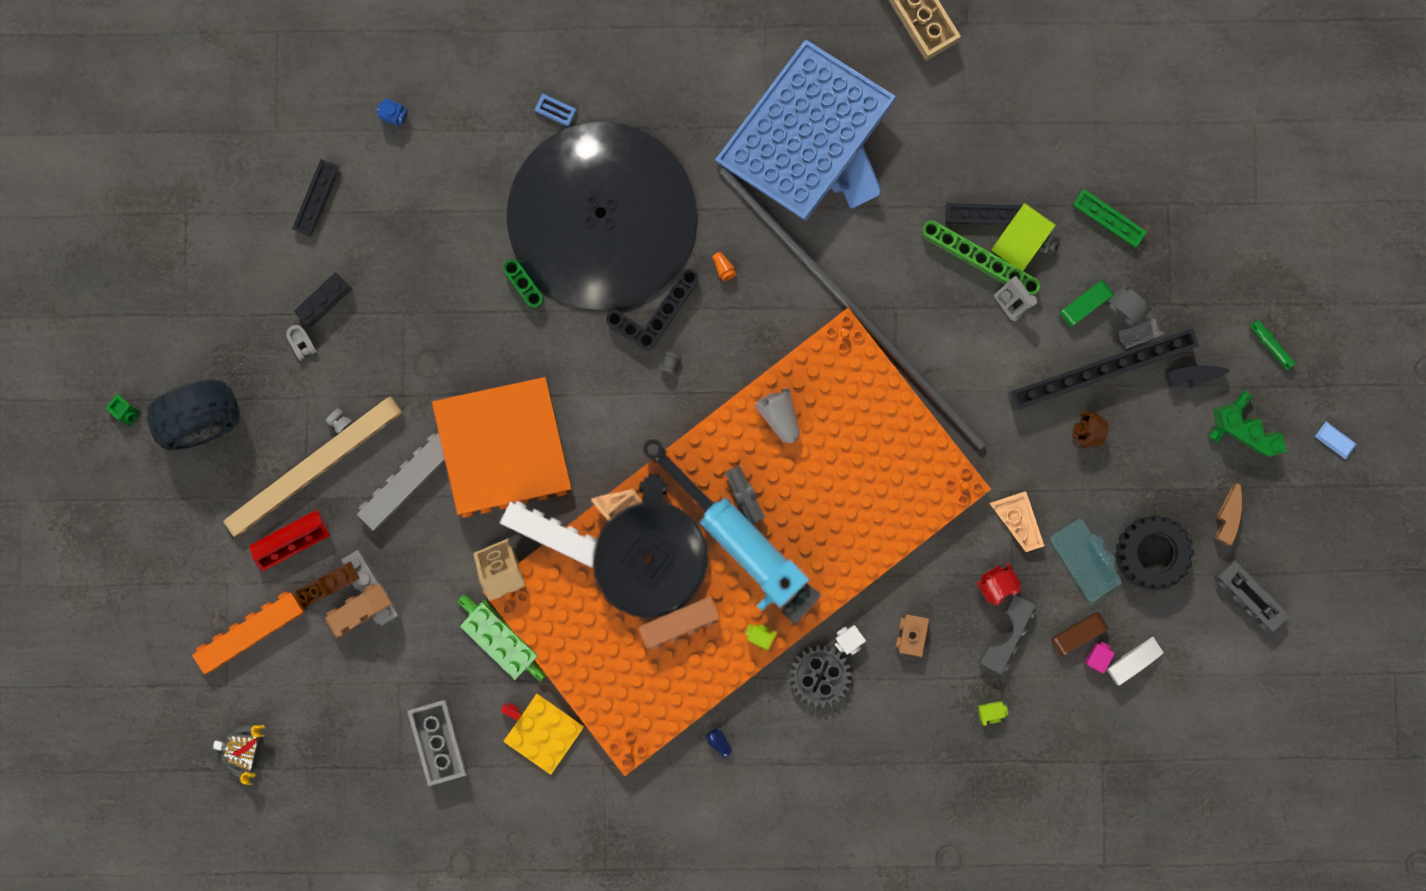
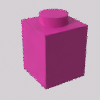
(1099, 657)

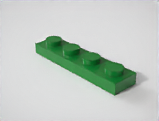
(1109, 218)

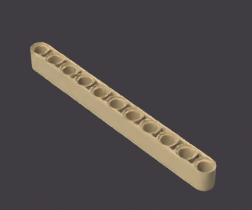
(312, 467)

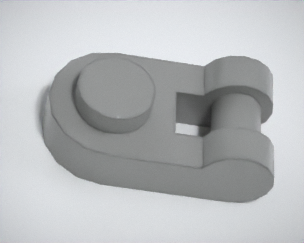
(297, 335)

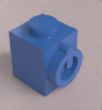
(392, 112)

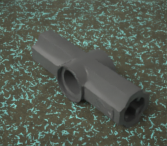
(744, 494)

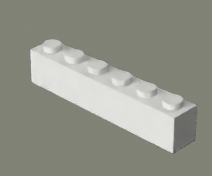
(549, 532)

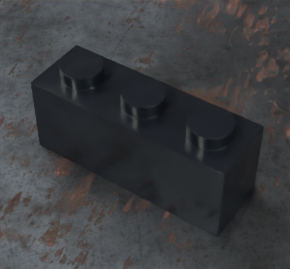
(322, 300)

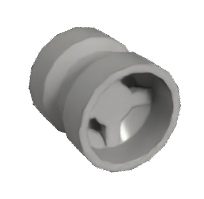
(338, 420)

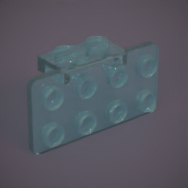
(1086, 559)

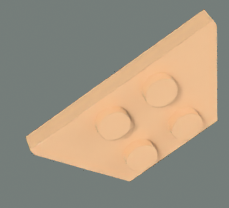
(614, 502)

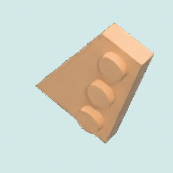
(1020, 520)

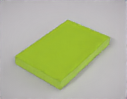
(1023, 237)

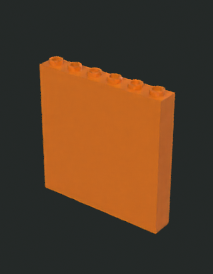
(501, 447)

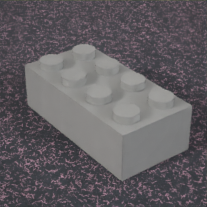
(437, 742)

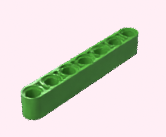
(974, 250)

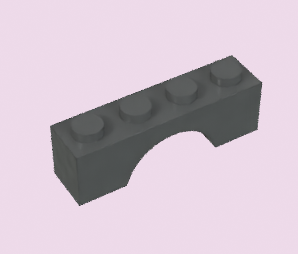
(1019, 613)

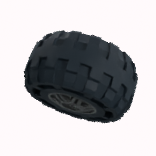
(193, 415)

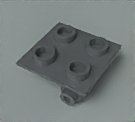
(802, 602)

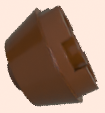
(1090, 430)

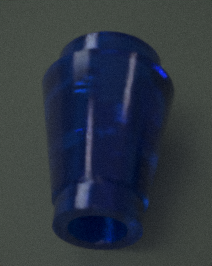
(719, 742)

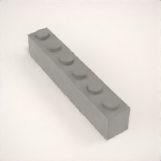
(403, 484)

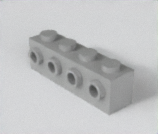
(368, 577)

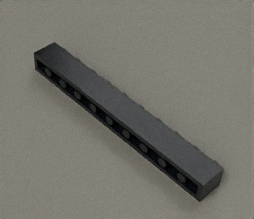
(1103, 369)

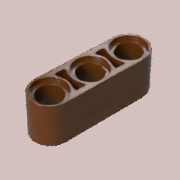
(1079, 634)

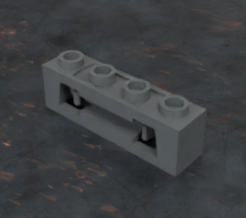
(1228, 574)

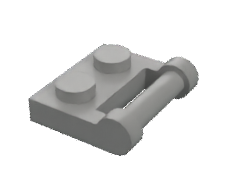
(1012, 292)

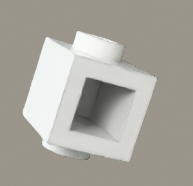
(849, 640)

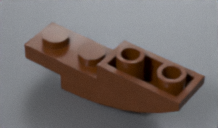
(327, 584)

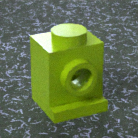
(759, 636)
(992, 712)

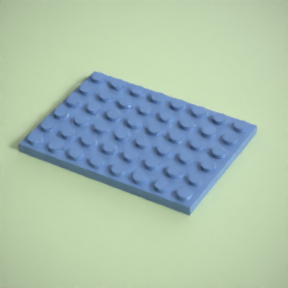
(805, 129)

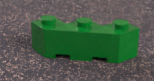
(1248, 431)

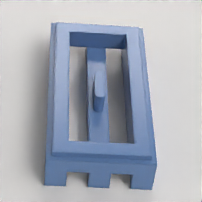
(569, 117)

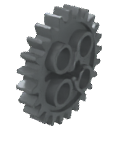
(836, 683)

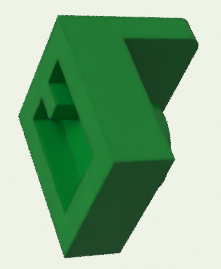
(122, 410)

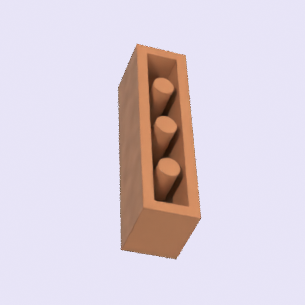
(678, 623)

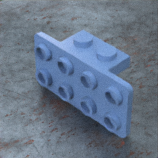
(858, 181)

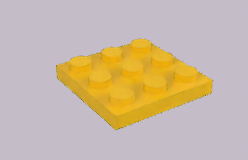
(543, 733)

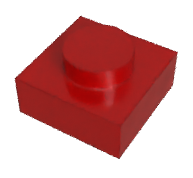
(511, 710)

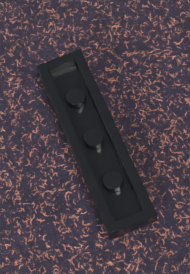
(315, 198)
(980, 213)

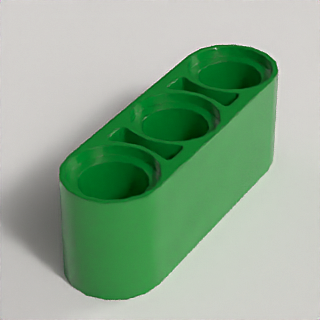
(520, 275)
(1086, 303)

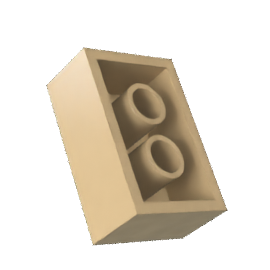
(499, 569)

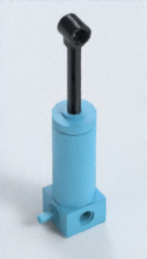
(738, 537)

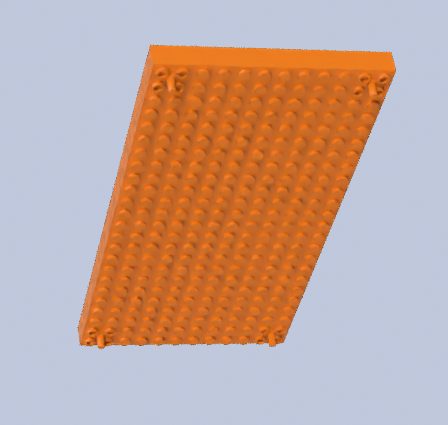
(838, 503)

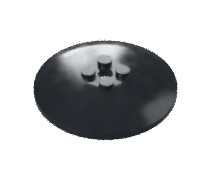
(676, 565)

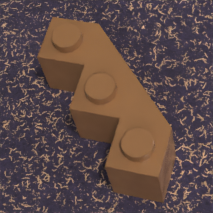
(357, 610)

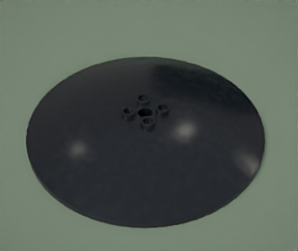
(609, 258)

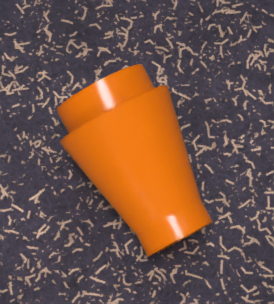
(724, 267)

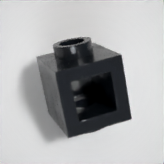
(653, 488)

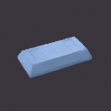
(1335, 440)

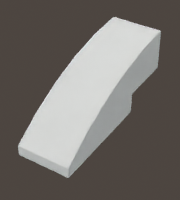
(1134, 661)

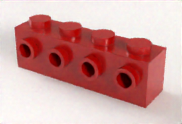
(289, 540)

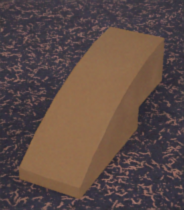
(1230, 515)

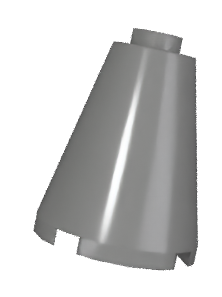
(780, 414)

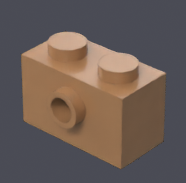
(912, 635)

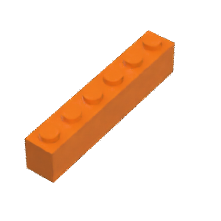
(249, 632)

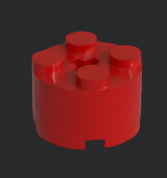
(998, 584)

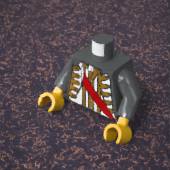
(241, 750)

